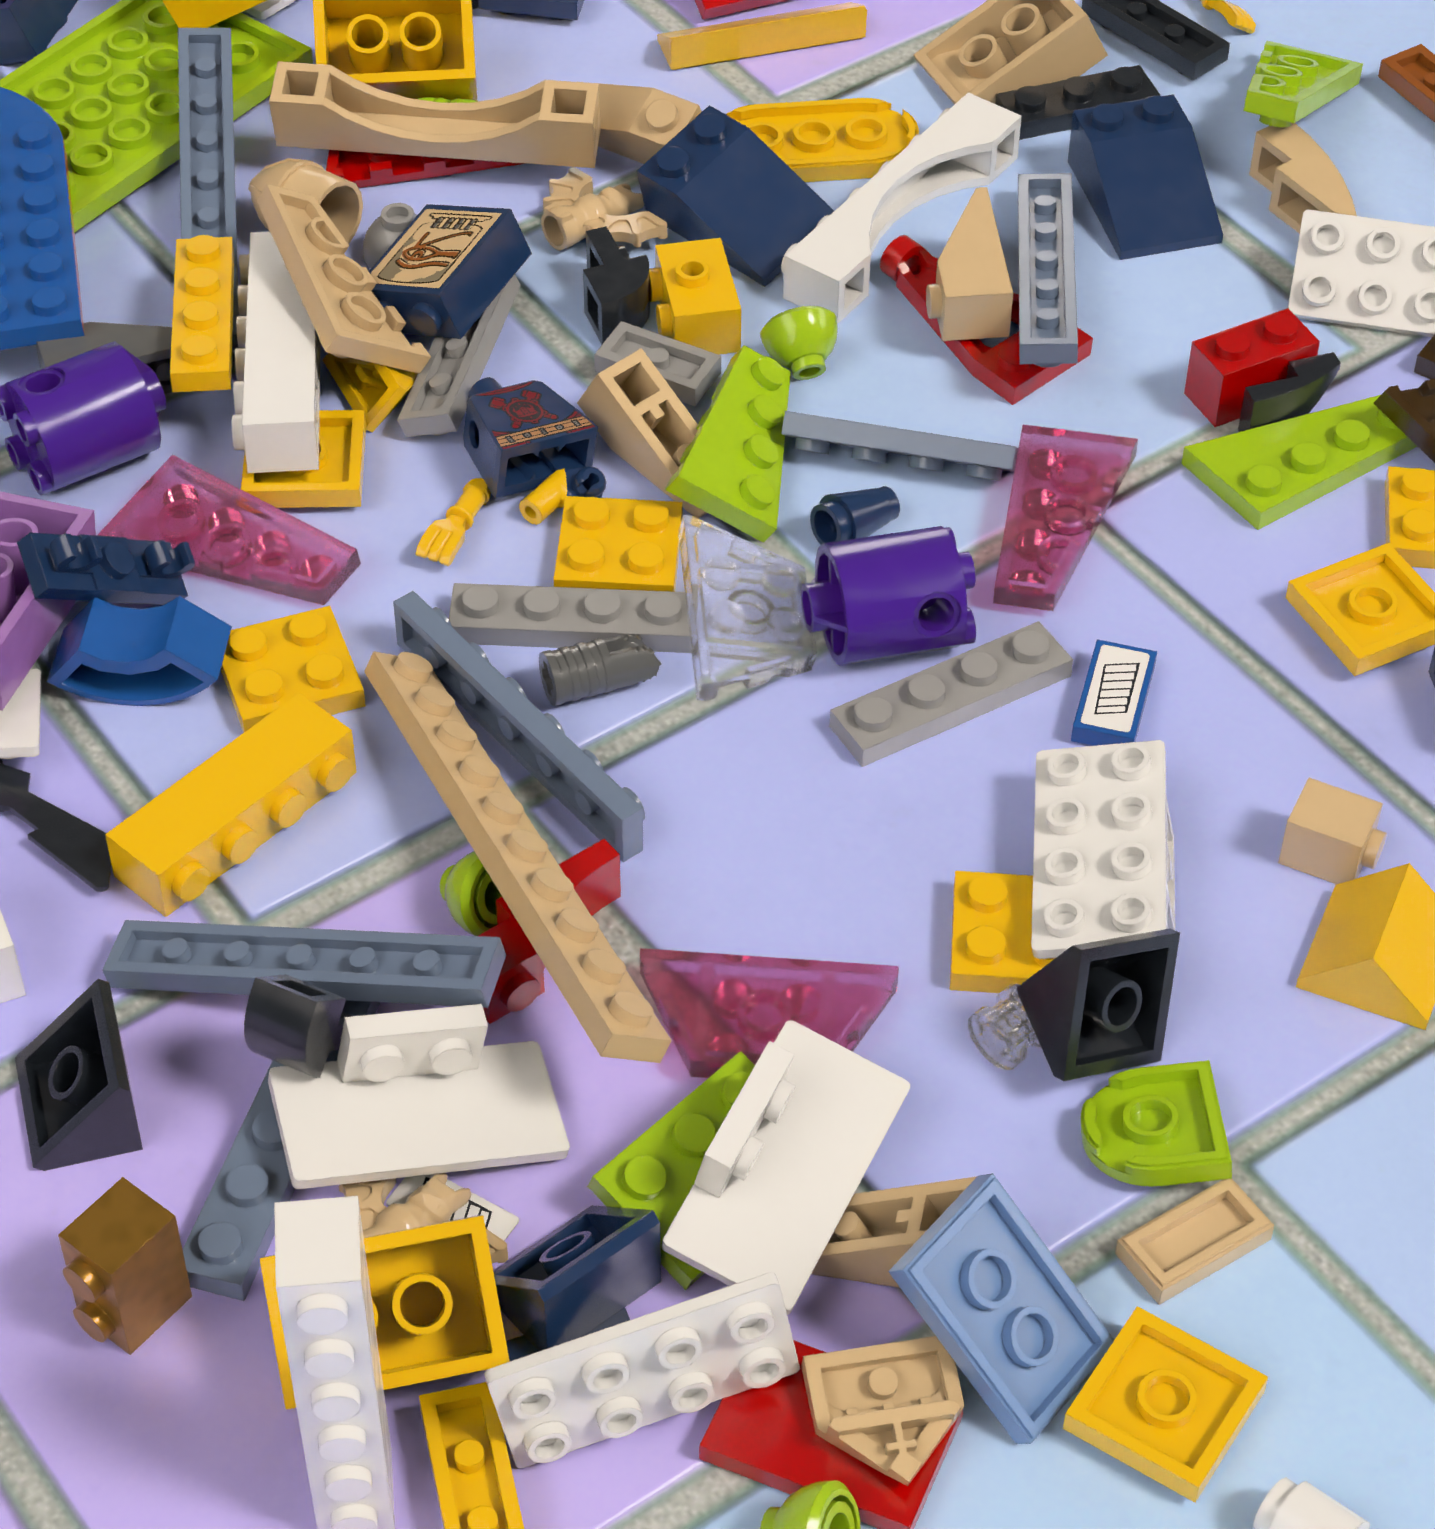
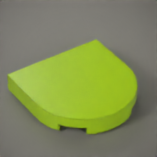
(1158, 1126)

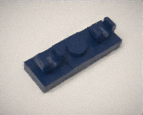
(105, 568)

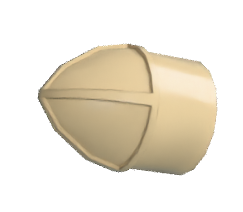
(336, 195)

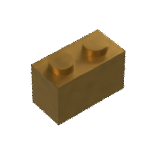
(125, 1266)

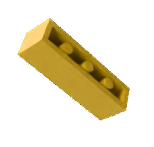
(231, 804)

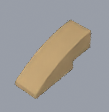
(1297, 175)

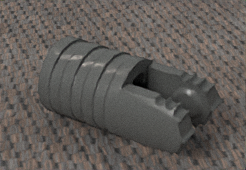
(595, 667)

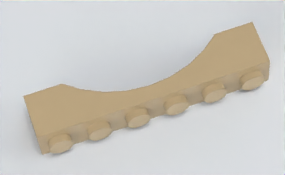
(332, 111)

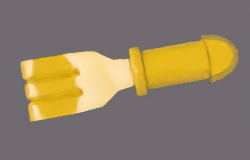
(1233, 13)
(447, 535)

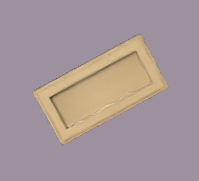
(1194, 1240)

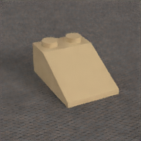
(1012, 47)

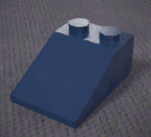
(1144, 176)
(731, 187)

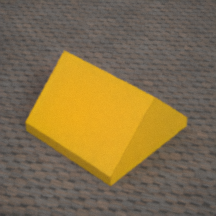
(1377, 947)

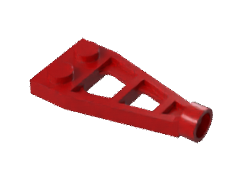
(995, 367)

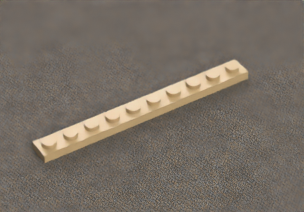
(518, 861)

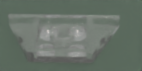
(741, 610)

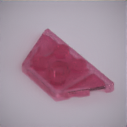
(742, 1002)

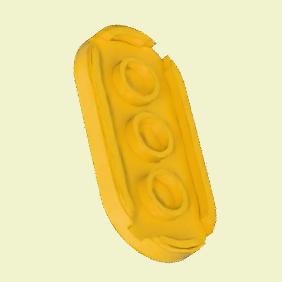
(831, 136)

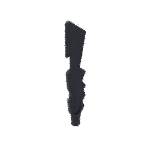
(57, 832)

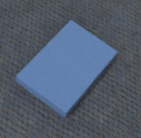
(1003, 1308)

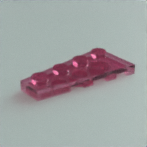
(235, 534)

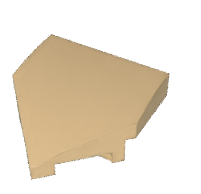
(885, 1402)

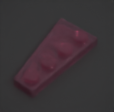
(1054, 509)

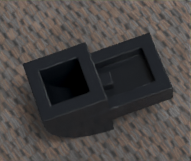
(614, 285)
(293, 1022)

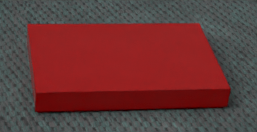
(774, 1442)

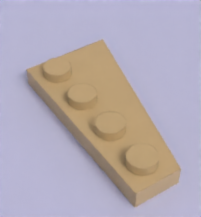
(335, 286)

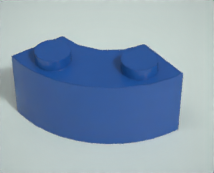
(140, 653)

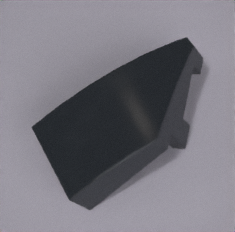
(1289, 397)

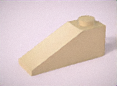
(641, 119)
(972, 278)
(641, 419)
(882, 1228)

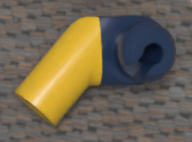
(552, 491)

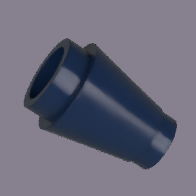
(853, 514)

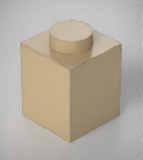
(1332, 833)

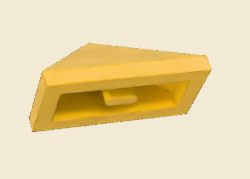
(370, 386)

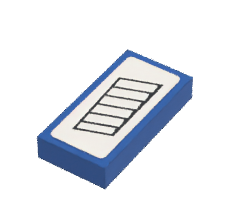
(1113, 694)

